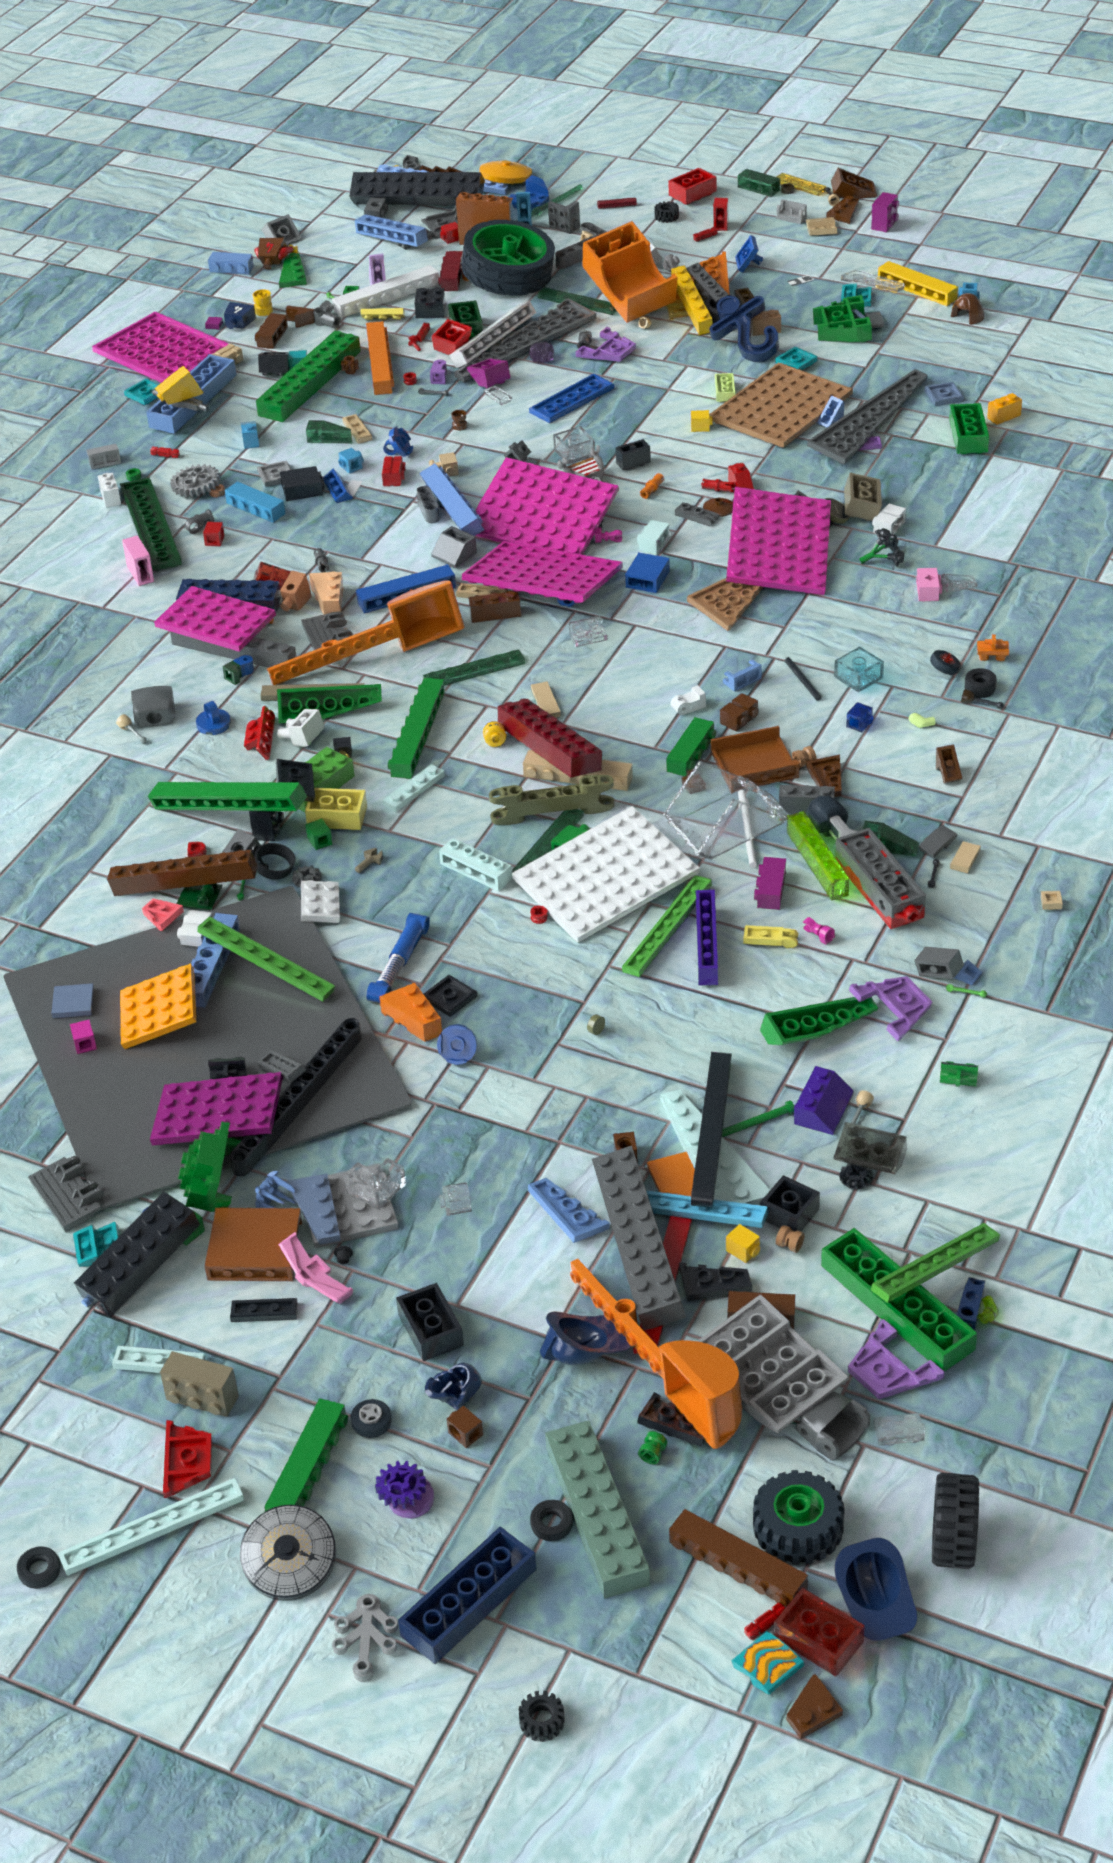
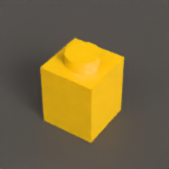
(700, 421)
(743, 1243)

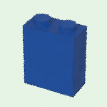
(647, 572)

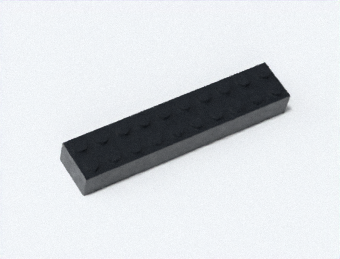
(414, 187)

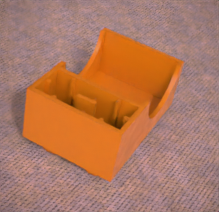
(626, 272)

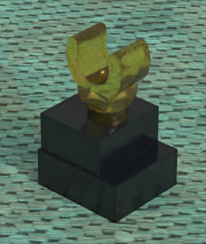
(343, 746)

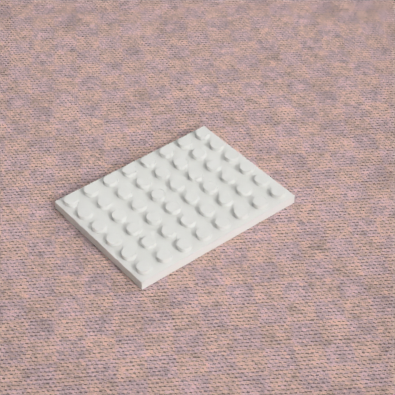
(605, 873)

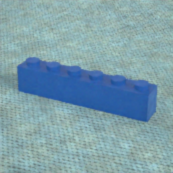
(378, 595)

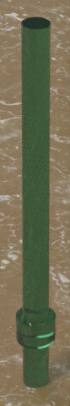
(538, 210)

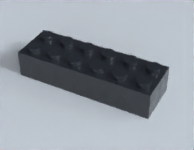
(137, 1253)

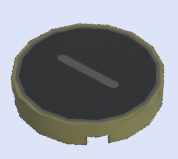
(837, 512)

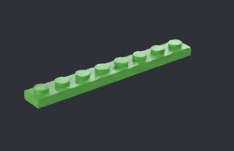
(665, 927)
(266, 958)
(935, 1262)

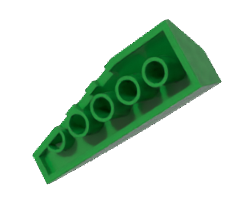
(328, 700)
(813, 1020)

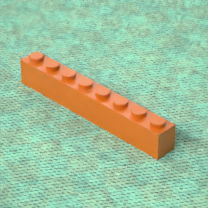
(380, 358)

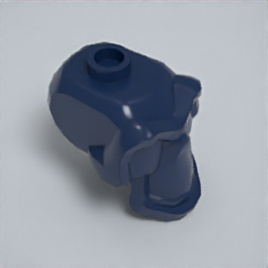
(454, 1385)

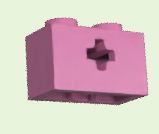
(928, 584)

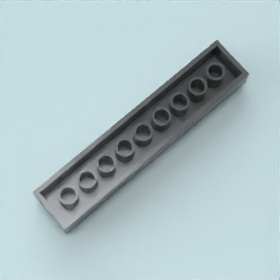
(638, 1239)

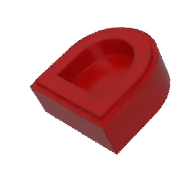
(196, 849)

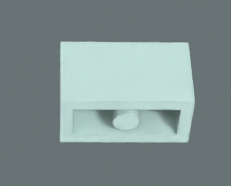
(653, 537)

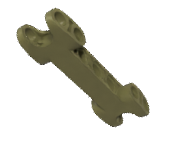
(579, 796)

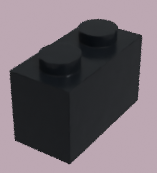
(633, 454)

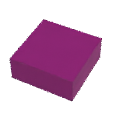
(214, 323)

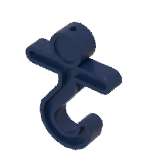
(739, 317)

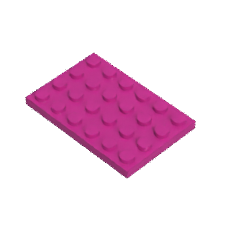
(215, 618)

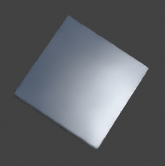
(944, 393)
(72, 1000)

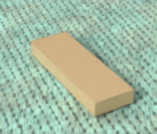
(357, 428)
(470, 590)
(545, 698)

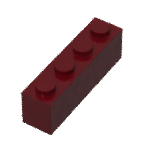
(451, 271)

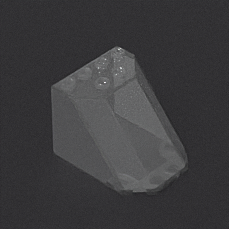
(721, 811)

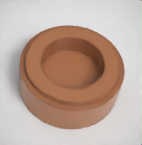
(218, 492)

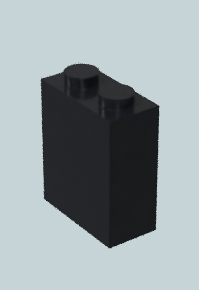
(302, 483)

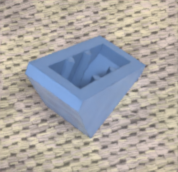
(832, 412)

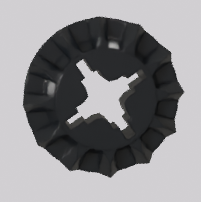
(853, 1181)

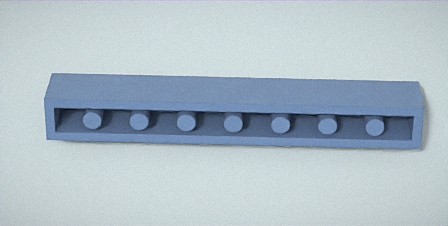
(452, 500)

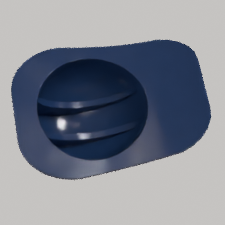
(580, 1338)
(876, 1588)

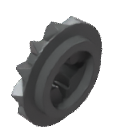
(311, 872)

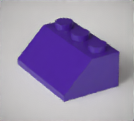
(822, 1101)

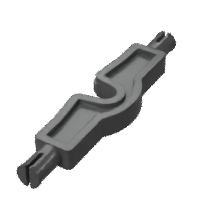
(190, 403)

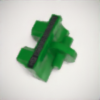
(959, 1073)

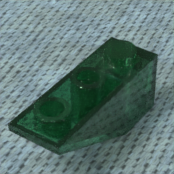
(892, 839)

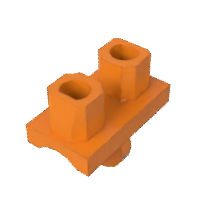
(993, 647)

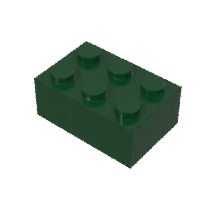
(467, 314)

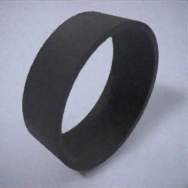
(275, 849)

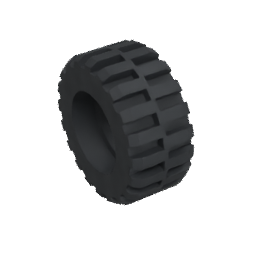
(955, 1520)

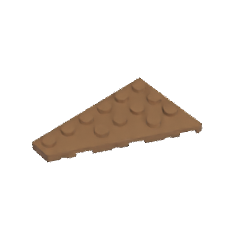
(724, 601)

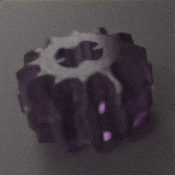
(541, 352)

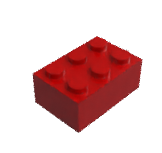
(692, 186)

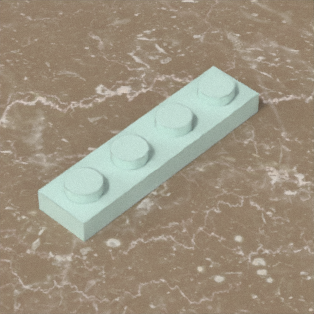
(413, 788)
(145, 1358)

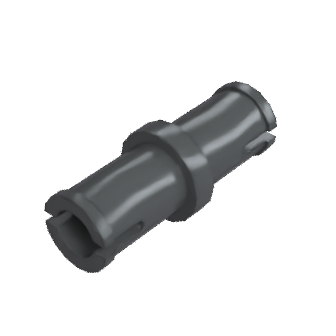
(321, 560)

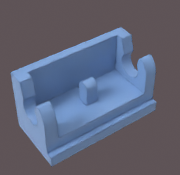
(743, 677)

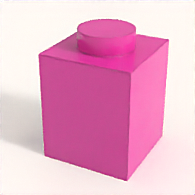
(83, 1036)

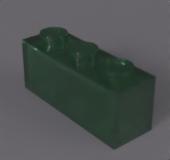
(758, 182)

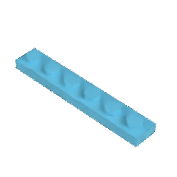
(721, 1212)

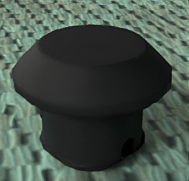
(343, 1254)

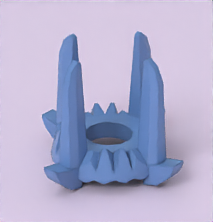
(271, 1183)

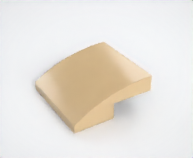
(821, 226)

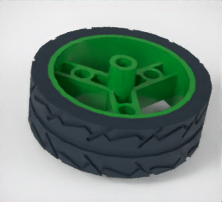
(498, 257)

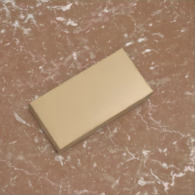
(965, 857)

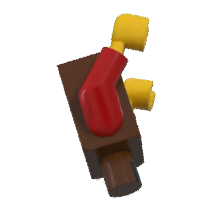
(273, 250)

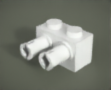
(303, 728)

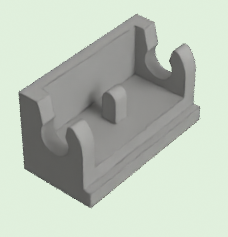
(791, 211)
(103, 456)

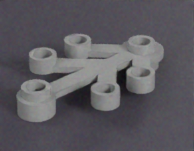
(365, 1633)

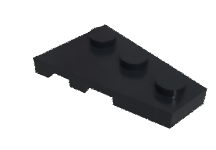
(708, 1282)
(668, 1420)

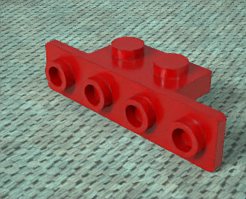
(260, 733)

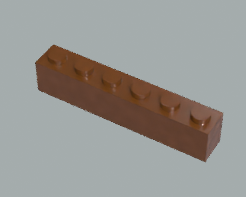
(736, 1558)

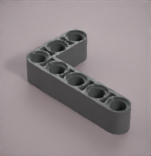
(574, 253)

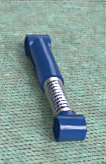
(415, 927)

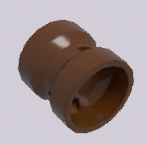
(459, 422)

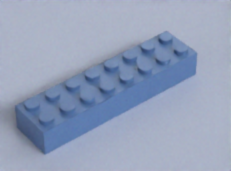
(211, 376)

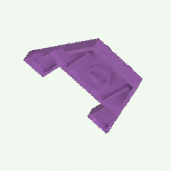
(613, 349)
(900, 997)
(883, 1372)

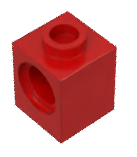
(213, 534)

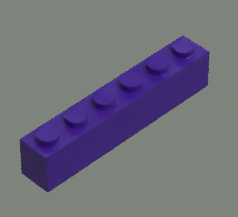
(706, 937)

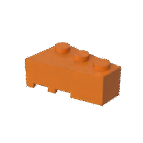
(413, 1011)

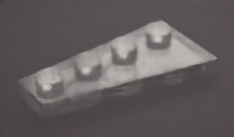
(872, 280)

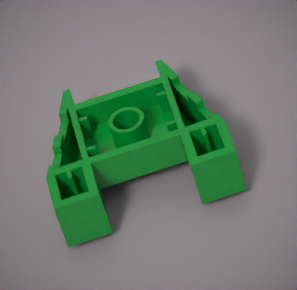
(838, 323)

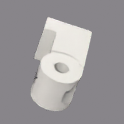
(689, 702)

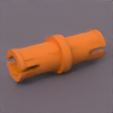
(652, 485)

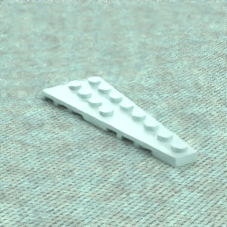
(734, 1177)

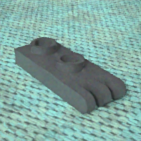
(696, 514)

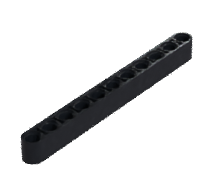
(298, 1095)
(711, 1130)

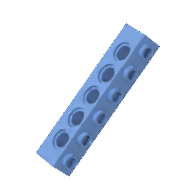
(391, 230)
(210, 961)

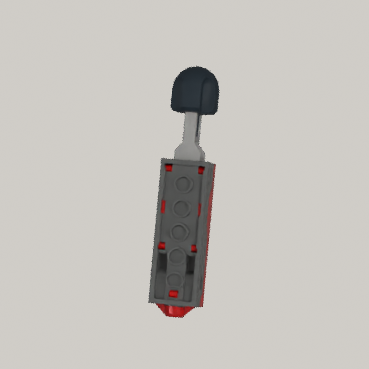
(869, 865)

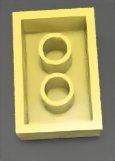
(338, 808)

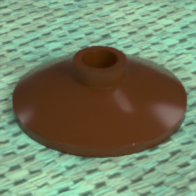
(719, 505)

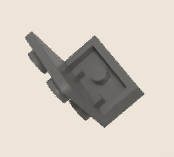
(564, 217)

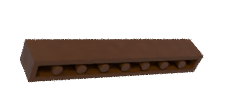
(182, 872)

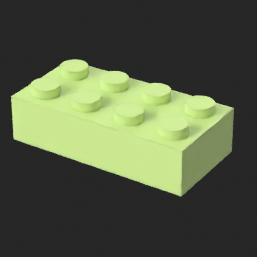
(724, 386)

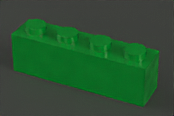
(690, 746)

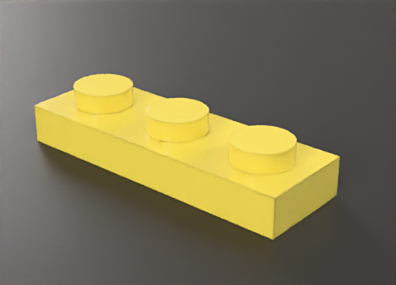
(383, 313)

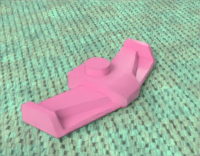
(313, 1271)

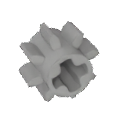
(670, 262)

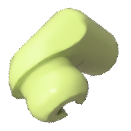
(920, 722)

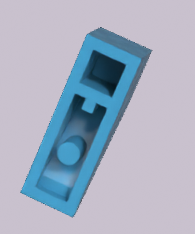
(524, 207)
(249, 434)

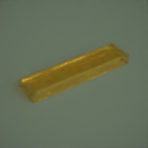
(802, 184)

